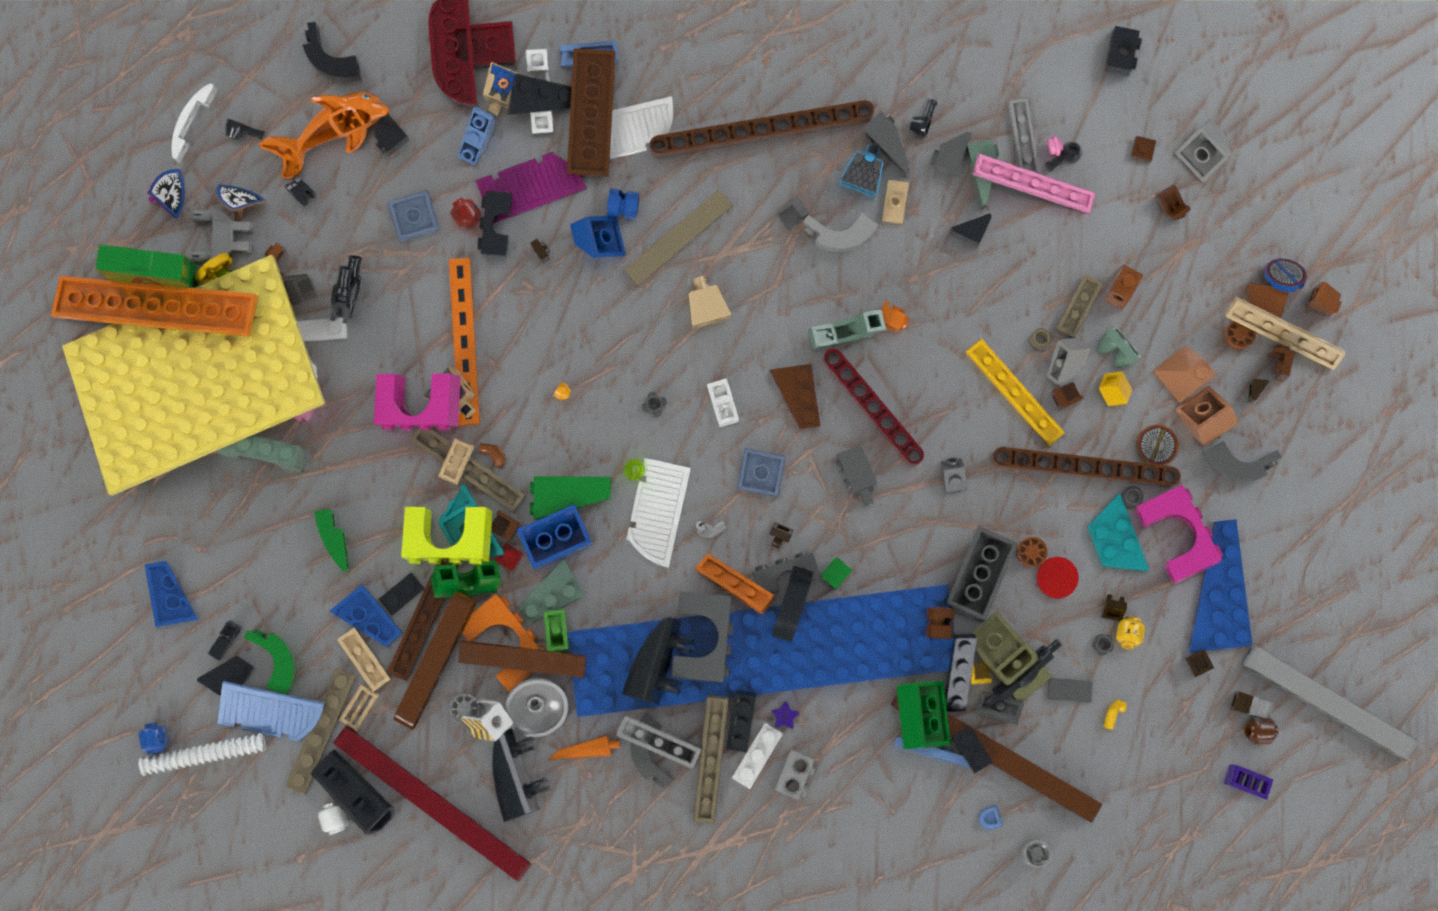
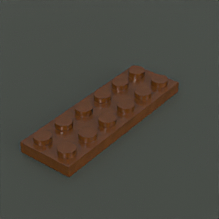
(591, 112)

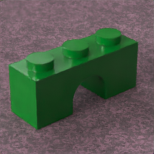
(480, 580)

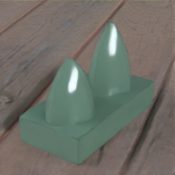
(1115, 339)

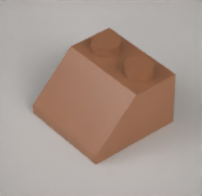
(1207, 415)

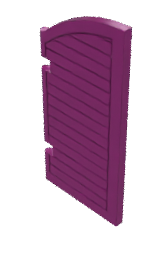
(533, 184)

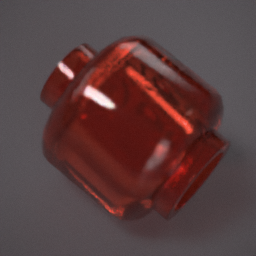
(465, 213)

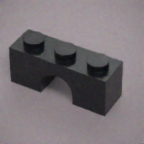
(495, 205)

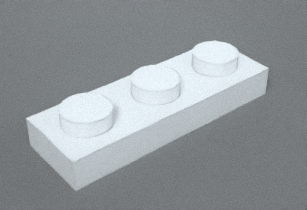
(757, 755)

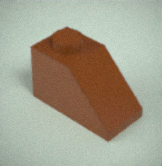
(1324, 299)

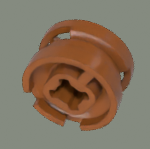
(1238, 336)
(1031, 552)

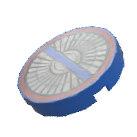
(1285, 274)

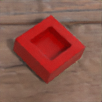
(510, 558)

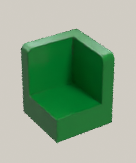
(836, 573)

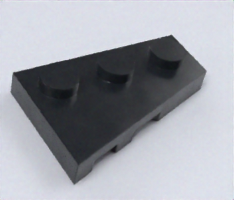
(537, 95)

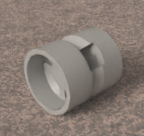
(1036, 853)

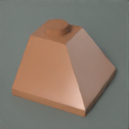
(1184, 373)

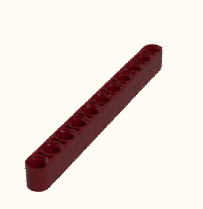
(432, 803)

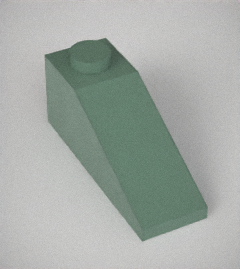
(982, 185)

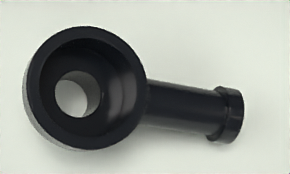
(921, 124)
(236, 129)
(1066, 155)

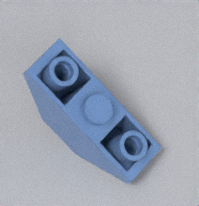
(476, 136)

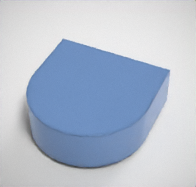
(990, 818)

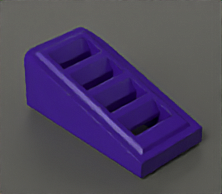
(1235, 778)

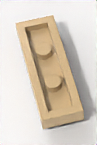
(364, 659)

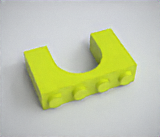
(472, 546)

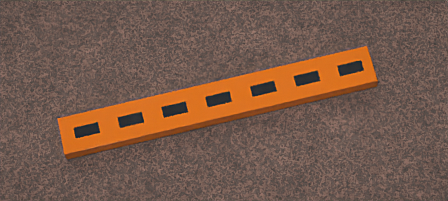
(464, 331)

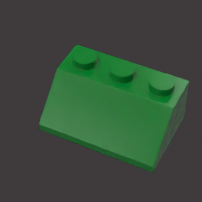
(923, 715)

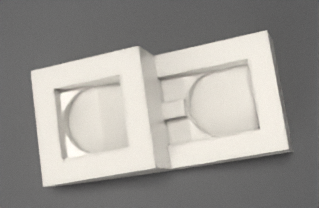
(723, 403)

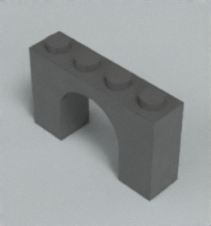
(718, 610)

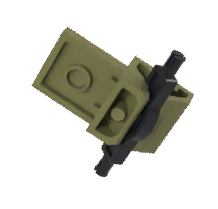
(1011, 660)

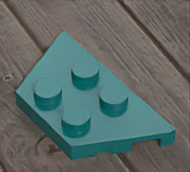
(454, 518)
(1116, 538)

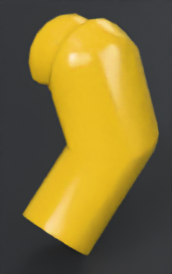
(1112, 712)

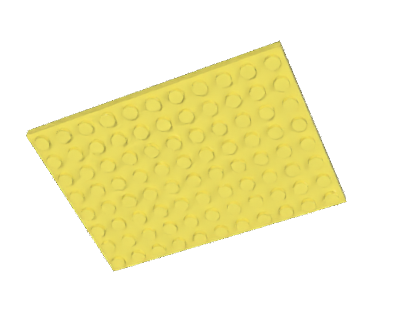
(182, 394)

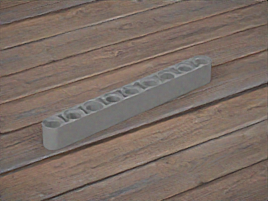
(1330, 703)

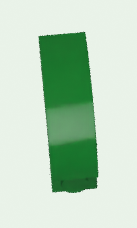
(283, 658)

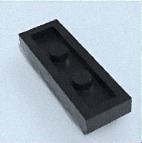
(741, 720)

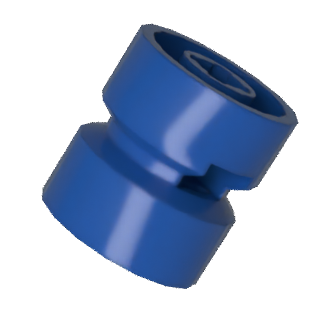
(623, 203)

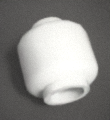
(333, 818)

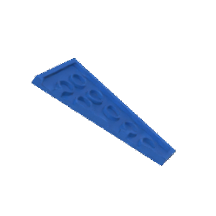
(1222, 603)

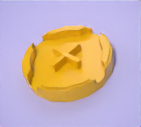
(212, 268)

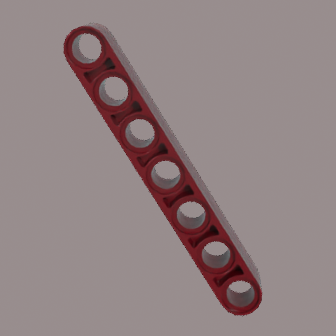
(877, 417)

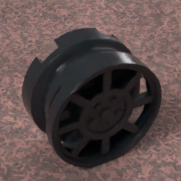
(300, 191)

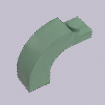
(848, 330)

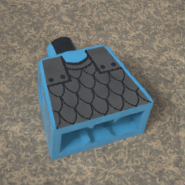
(863, 171)

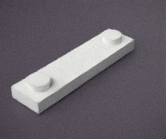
(323, 330)

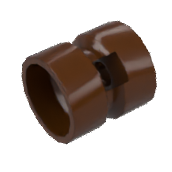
(939, 623)

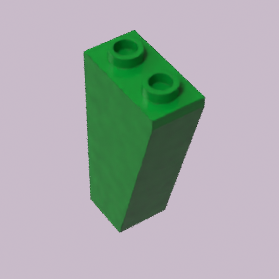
(560, 492)

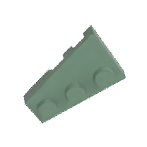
(551, 594)

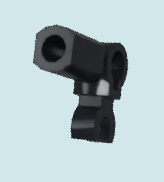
(223, 642)

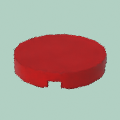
(1057, 577)

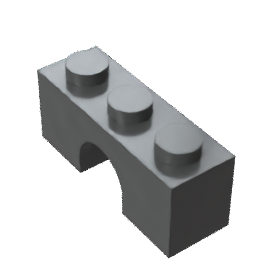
(768, 577)

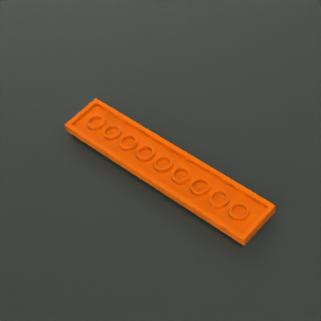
(154, 305)

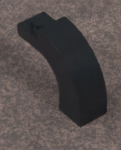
(335, 69)
(792, 603)

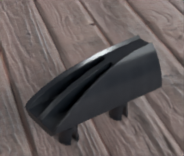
(650, 667)
(512, 784)
(353, 793)

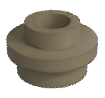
(1040, 332)

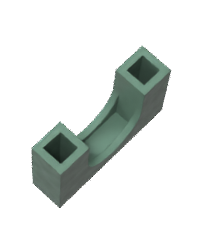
(282, 454)

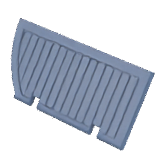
(267, 711)

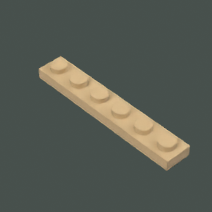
(1284, 333)

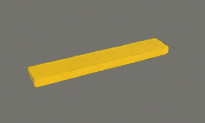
(1015, 392)

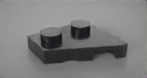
(233, 671)

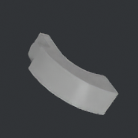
(843, 240)

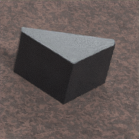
(972, 230)

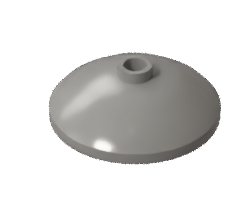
(539, 717)

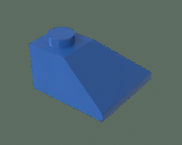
(598, 236)

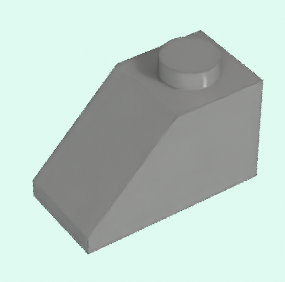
(1067, 360)

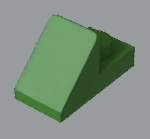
(556, 630)

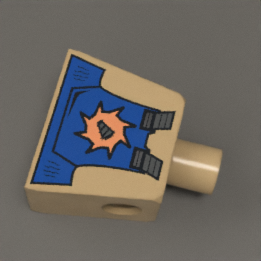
(498, 88)

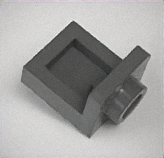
(954, 475)

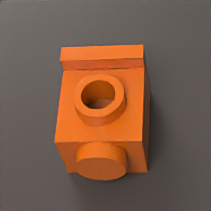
(894, 317)

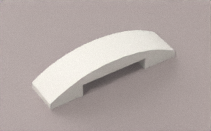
(538, 68)
(202, 97)

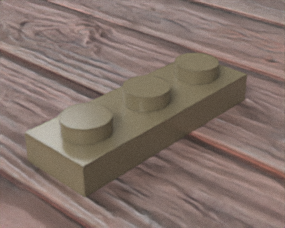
(1079, 306)

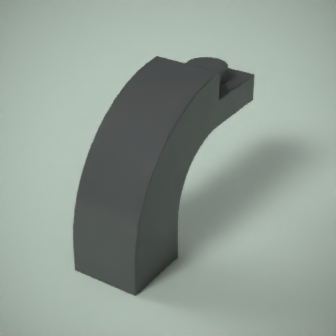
(1228, 466)
(643, 760)

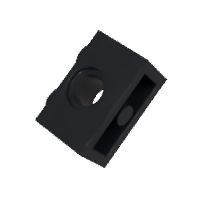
(1115, 60)

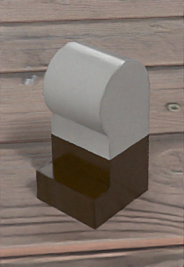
(1251, 705)

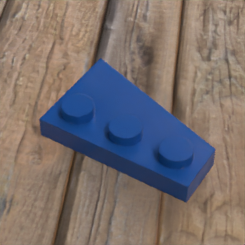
(166, 596)
(368, 616)

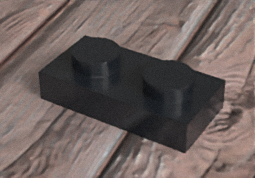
(401, 594)
(972, 749)

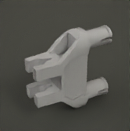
(223, 235)

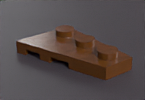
(799, 392)

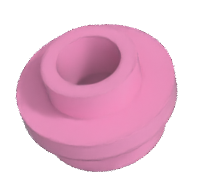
(1054, 145)

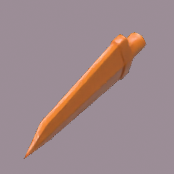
(595, 747)

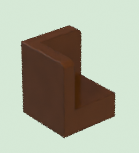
(1066, 396)
(505, 526)

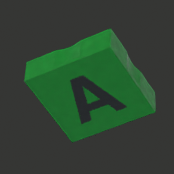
(145, 266)

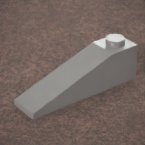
(659, 741)

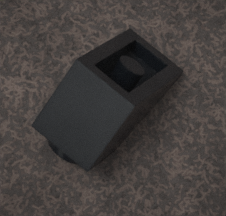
(389, 135)

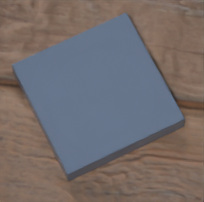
(413, 216)
(761, 472)

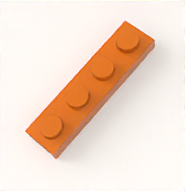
(735, 583)

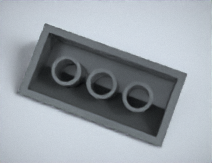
(981, 574)

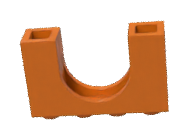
(495, 613)

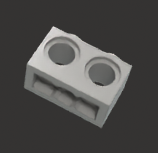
(789, 772)

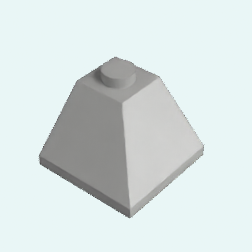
(1205, 150)

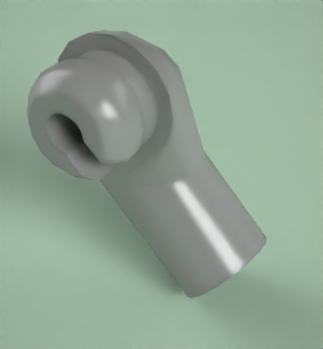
(710, 531)

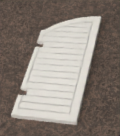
(638, 125)
(658, 510)

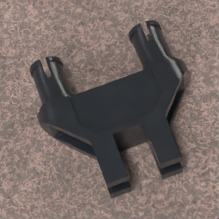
(346, 290)

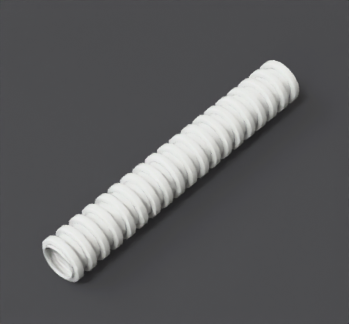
(201, 754)

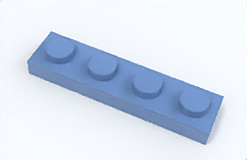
(945, 754)

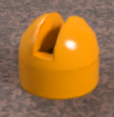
(562, 392)

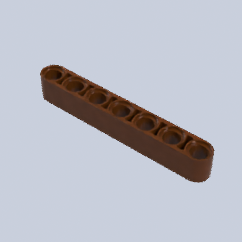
(435, 660)

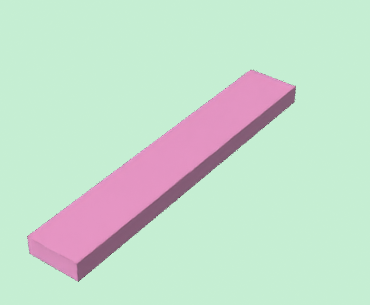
(1033, 183)

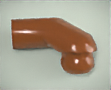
(495, 452)

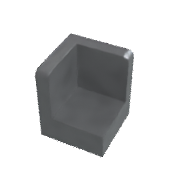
(792, 213)

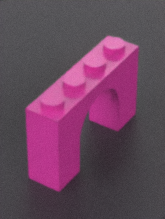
(440, 412)
(1178, 505)

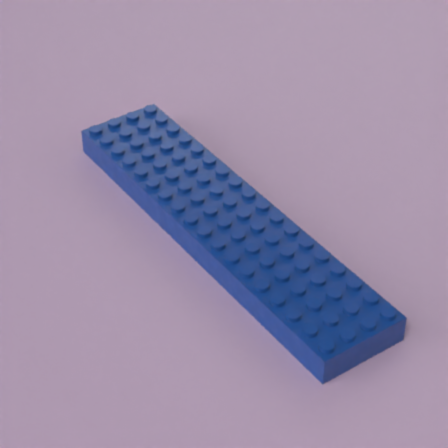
(832, 645)

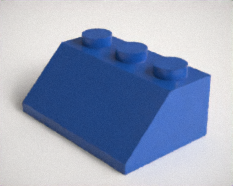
(554, 537)

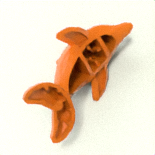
(339, 118)

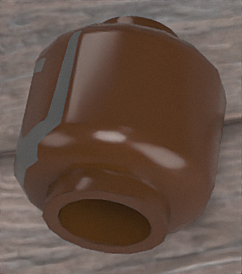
(1261, 730)

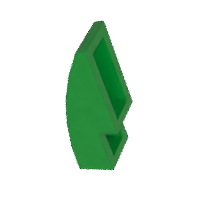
(333, 538)

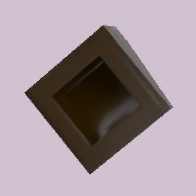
(1256, 386)

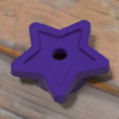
(791, 714)

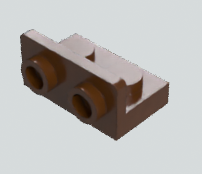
(1285, 359)

